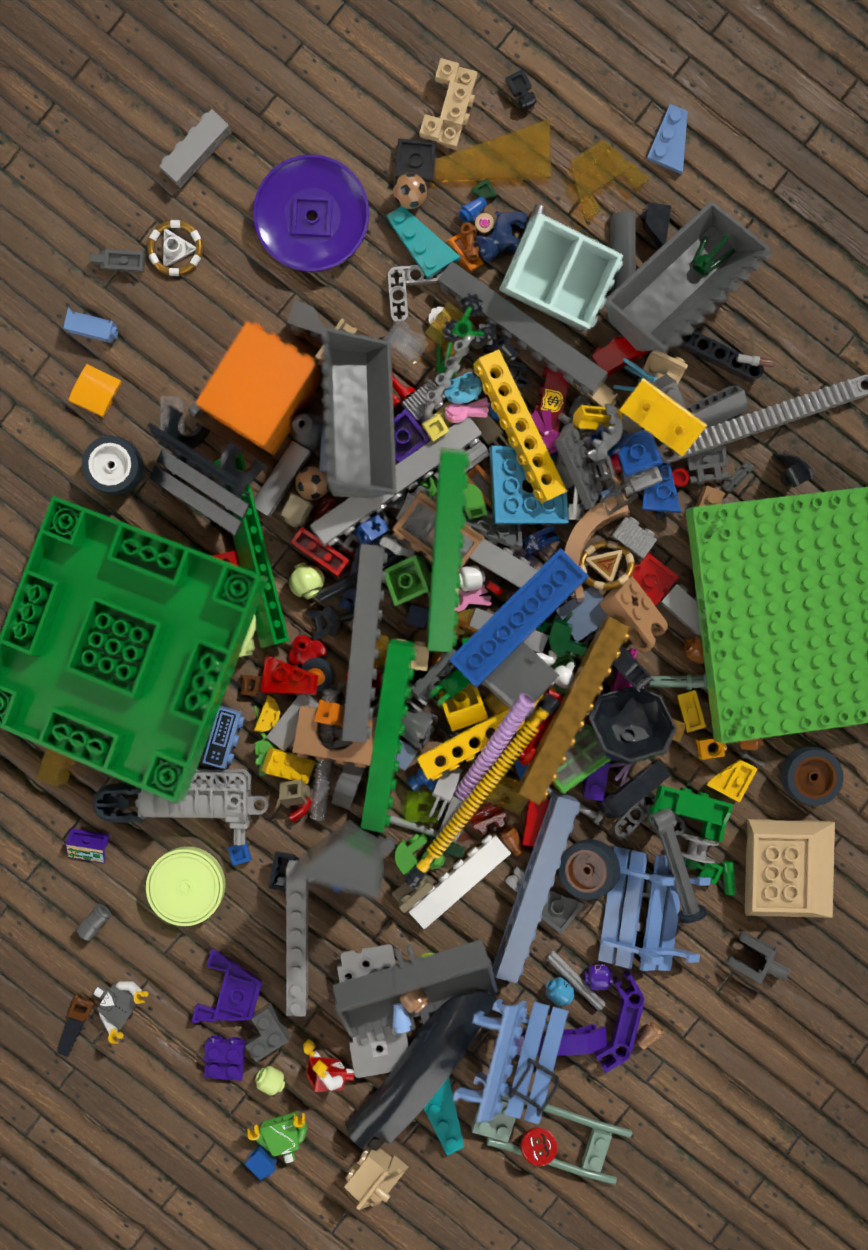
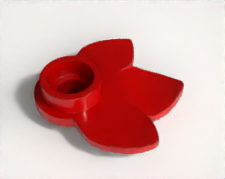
(312, 649)

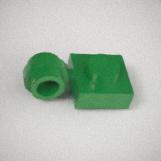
(706, 869)

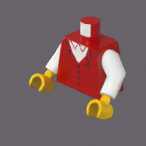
(325, 1073)

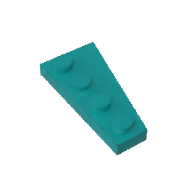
(444, 1118)

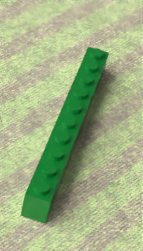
(254, 557)
(387, 735)

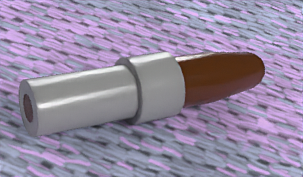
(755, 360)

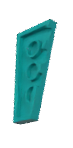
(424, 246)

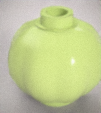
(306, 580)

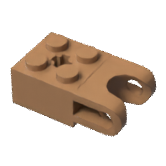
(636, 610)

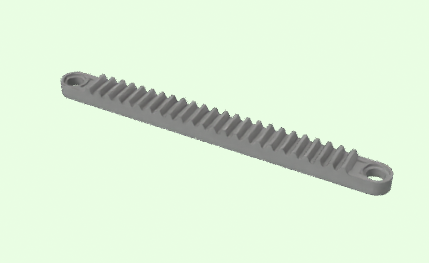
(773, 417)

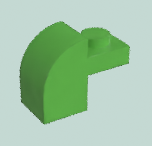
(475, 503)
(405, 855)

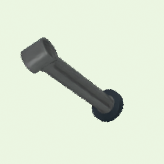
(663, 823)

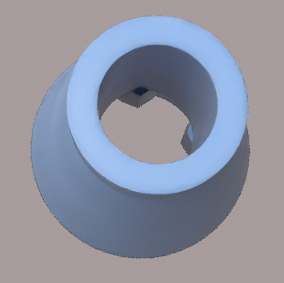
(401, 1020)

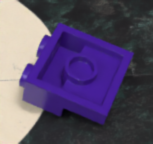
(224, 1058)

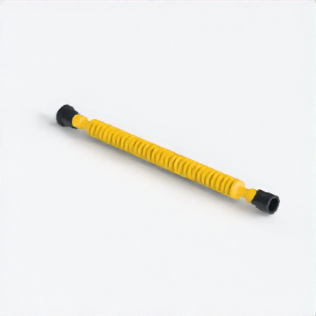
(436, 848)

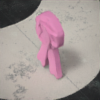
(459, 412)
(473, 597)

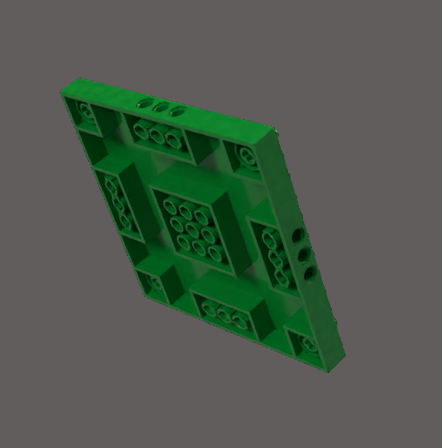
(122, 647)

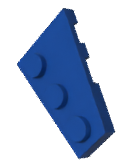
(662, 496)

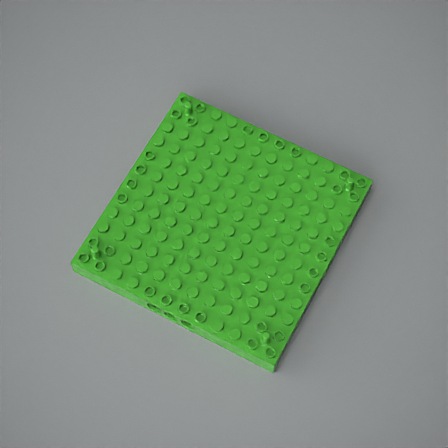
(783, 612)

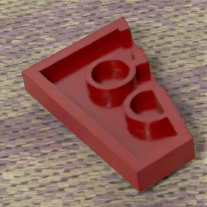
(287, 679)

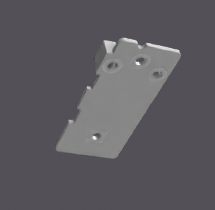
(366, 1058)

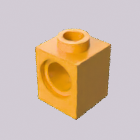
(702, 748)

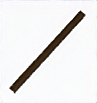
(477, 843)

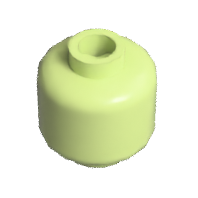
(270, 1080)

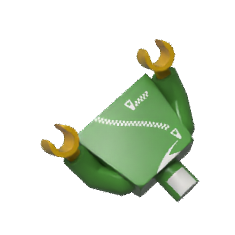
(281, 1135)

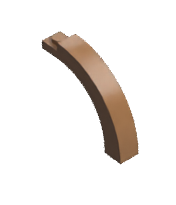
(586, 528)

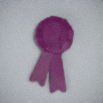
(545, 428)

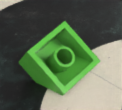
(408, 579)

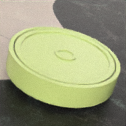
(185, 886)

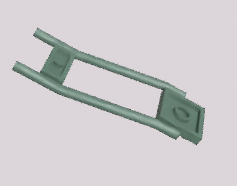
(500, 1128)

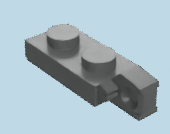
(120, 260)

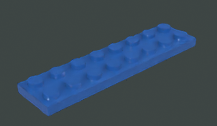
(519, 617)

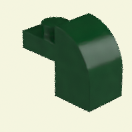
(559, 639)

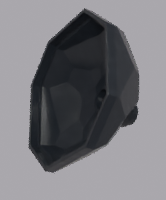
(632, 725)

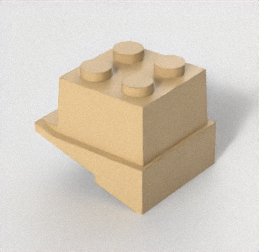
(374, 1177)

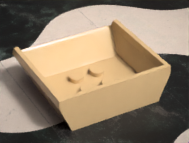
(789, 868)

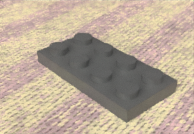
(578, 465)

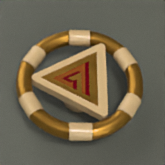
(607, 564)

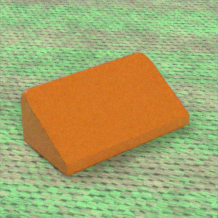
(459, 245)

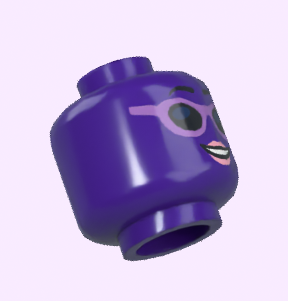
(598, 977)

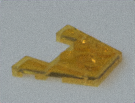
(597, 168)

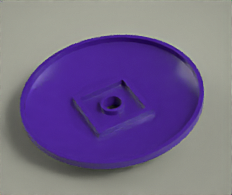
(308, 186)

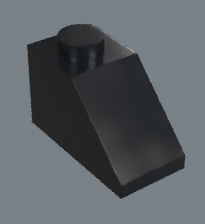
(656, 222)

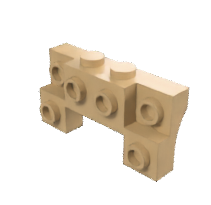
(454, 113)

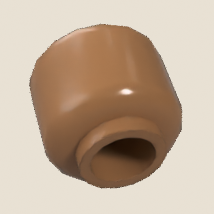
(414, 1000)

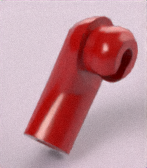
(300, 812)

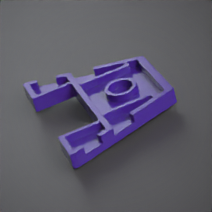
(237, 994)

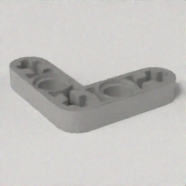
(405, 280)

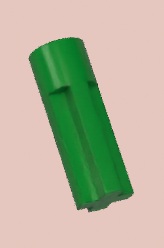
(729, 877)

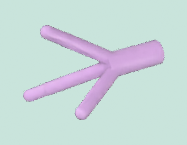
(625, 771)

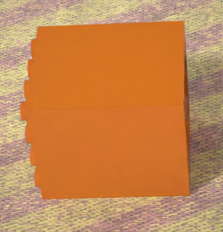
(260, 387)

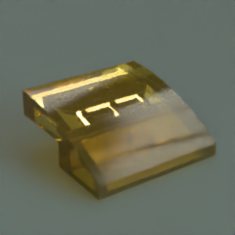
(434, 331)

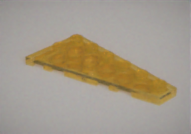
(508, 157)

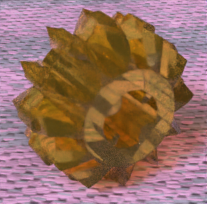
(382, 645)

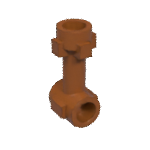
(469, 232)

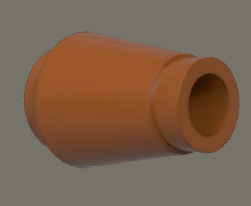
(512, 840)

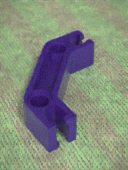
(625, 1025)
(574, 1041)

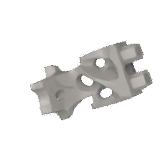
(394, 543)

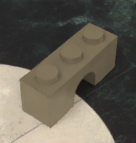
(297, 511)

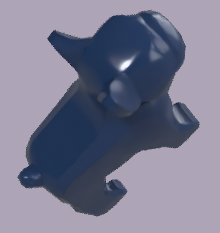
(501, 238)

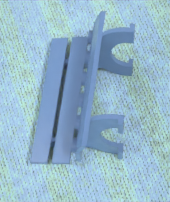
(654, 952)
(505, 1050)

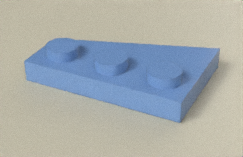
(670, 140)

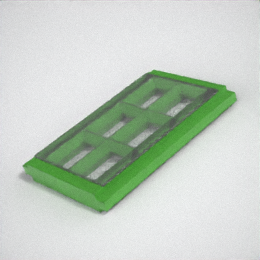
(581, 760)

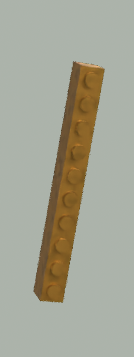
(572, 710)

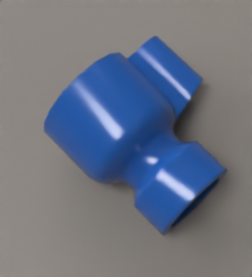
(417, 780)

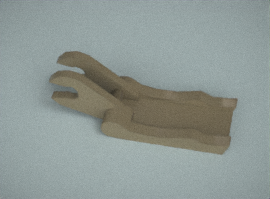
(489, 430)

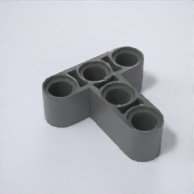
(347, 785)

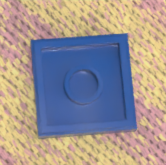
(639, 453)

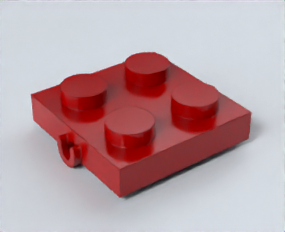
(654, 578)

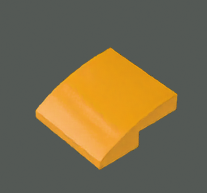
(94, 390)

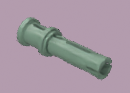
(688, 681)

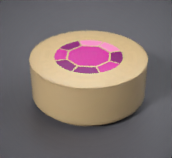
(484, 223)

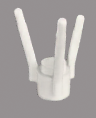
(574, 509)

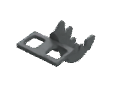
(604, 445)

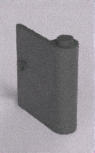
(521, 674)

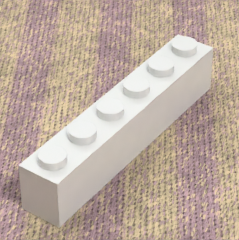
(460, 880)

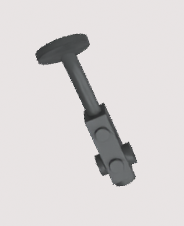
(559, 464)

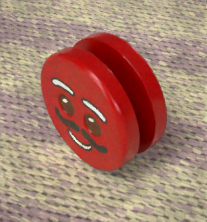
(538, 1146)

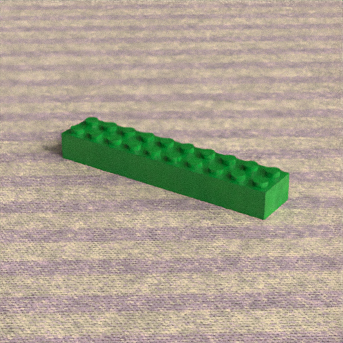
(446, 548)

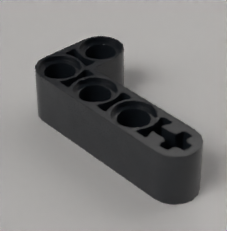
(634, 790)

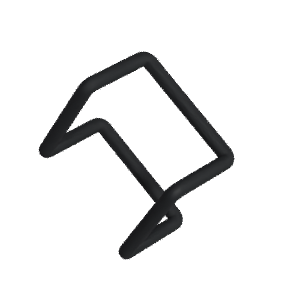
(512, 1091)

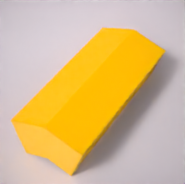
(591, 417)

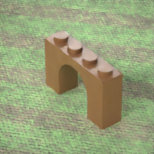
(308, 742)

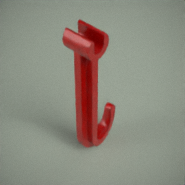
(528, 753)

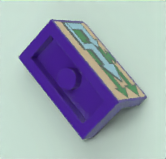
(87, 845)

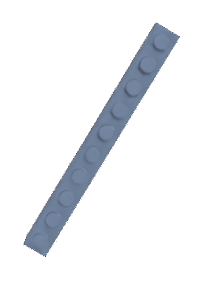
(535, 887)

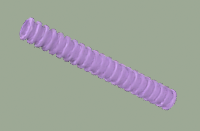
(495, 746)

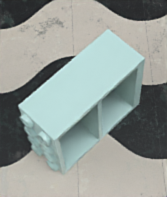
(561, 272)

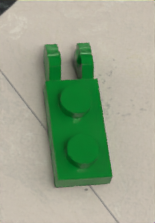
(451, 686)

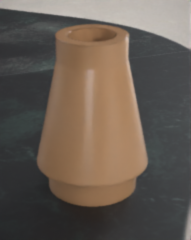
(650, 1034)

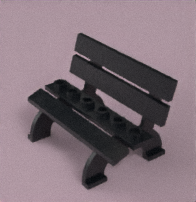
(225, 473)

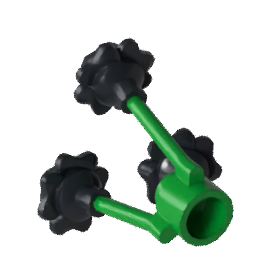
(458, 329)

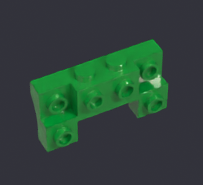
(694, 806)

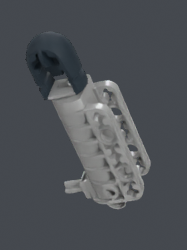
(203, 800)

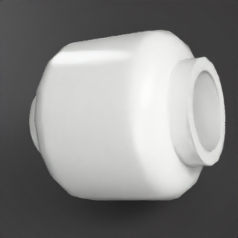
(471, 578)

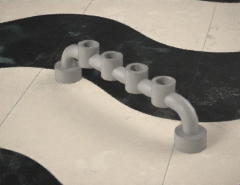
(453, 366)

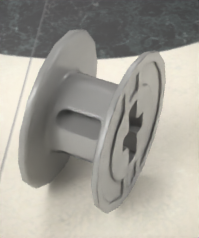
(698, 848)

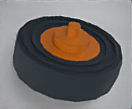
(322, 669)

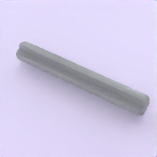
(575, 980)

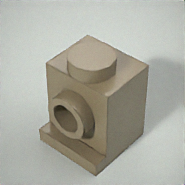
(293, 793)

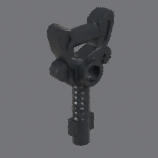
(332, 618)

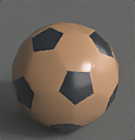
(410, 191)
(312, 483)

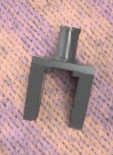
(771, 966)

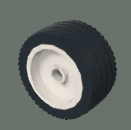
(98, 462)

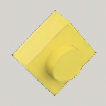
(435, 427)

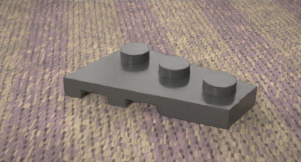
(503, 533)

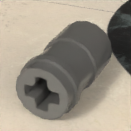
(91, 925)

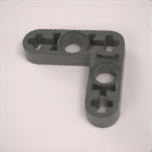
(644, 810)

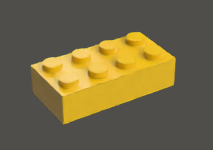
(287, 765)

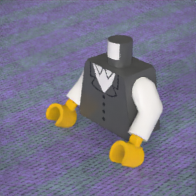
(118, 1005)

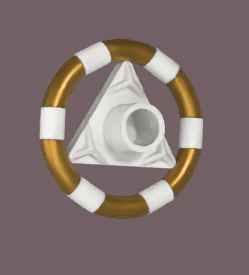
(175, 248)

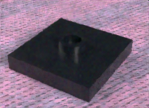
(416, 158)

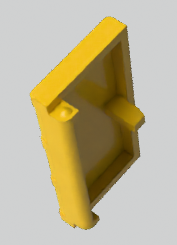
(663, 417)

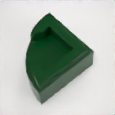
(484, 190)

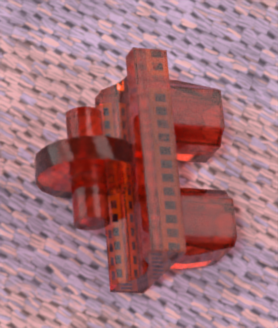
(488, 815)

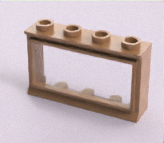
(418, 527)

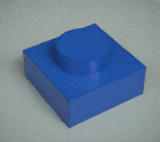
(239, 853)

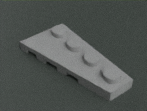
(645, 478)

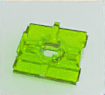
(420, 797)

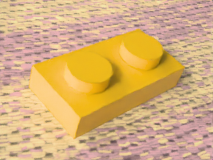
(690, 711)

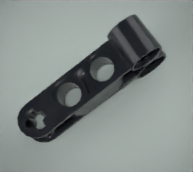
(628, 668)

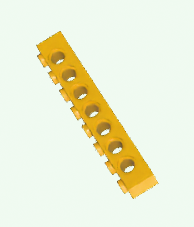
(512, 398)
(427, 759)

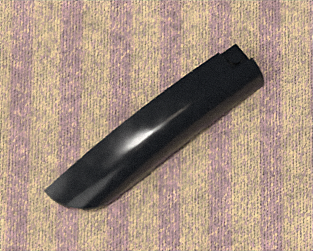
(420, 1071)

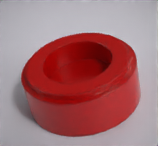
(680, 477)
(495, 588)

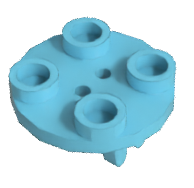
(463, 389)

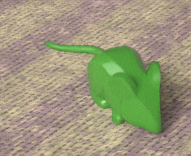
(262, 747)

